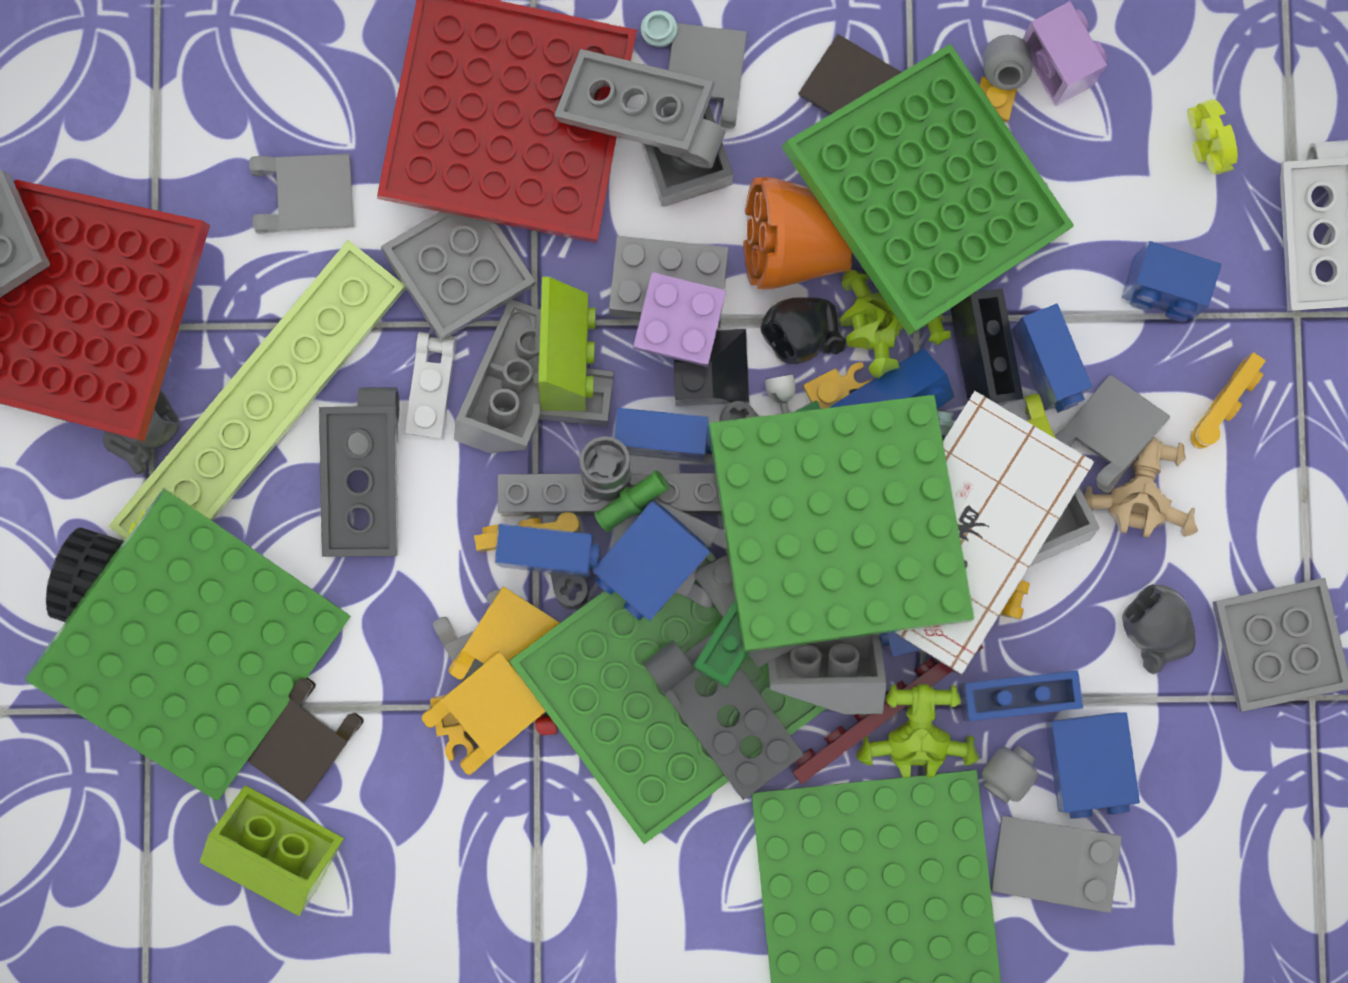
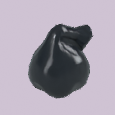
(802, 328)

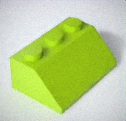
(565, 347)
(271, 850)

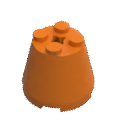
(789, 236)

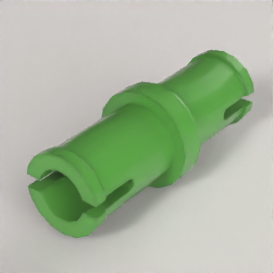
(631, 501)

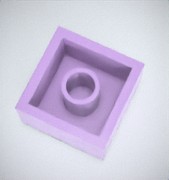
(1064, 53)
(679, 319)

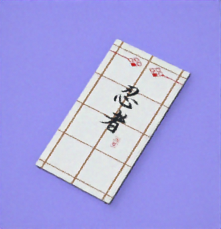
(1007, 498)

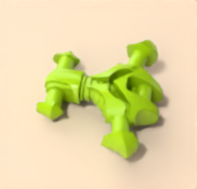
(877, 325)
(919, 740)

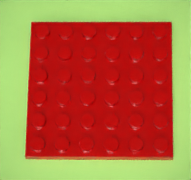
(479, 119)
(103, 318)

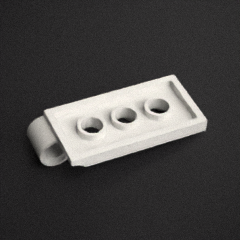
(1326, 168)

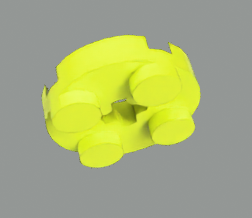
(1214, 141)

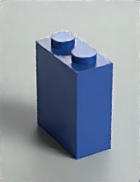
(1052, 358)
(663, 434)
(546, 550)
(650, 561)
(1093, 764)

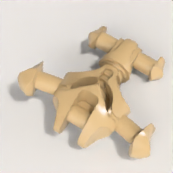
(1139, 501)

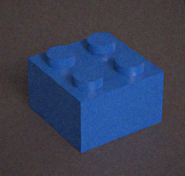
(1171, 281)

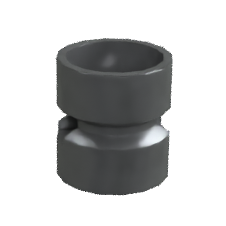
(605, 467)

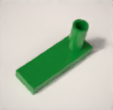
(724, 651)

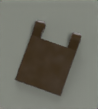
(844, 76)
(300, 745)

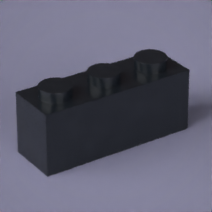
(987, 347)

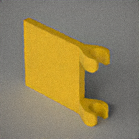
(505, 627)
(490, 707)

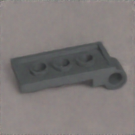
(378, 421)
(677, 679)

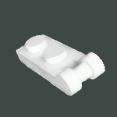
(430, 387)

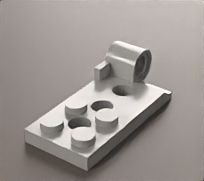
(680, 135)

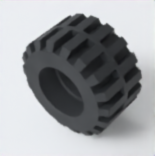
(76, 569)

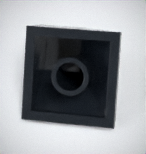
(723, 379)

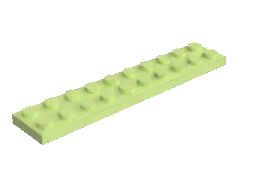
(271, 387)

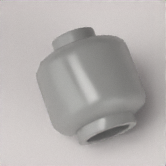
(1007, 62)
(1010, 774)

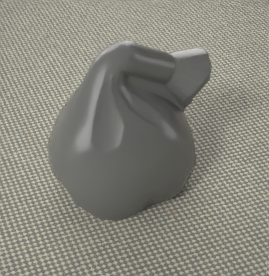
(161, 430)
(1160, 625)

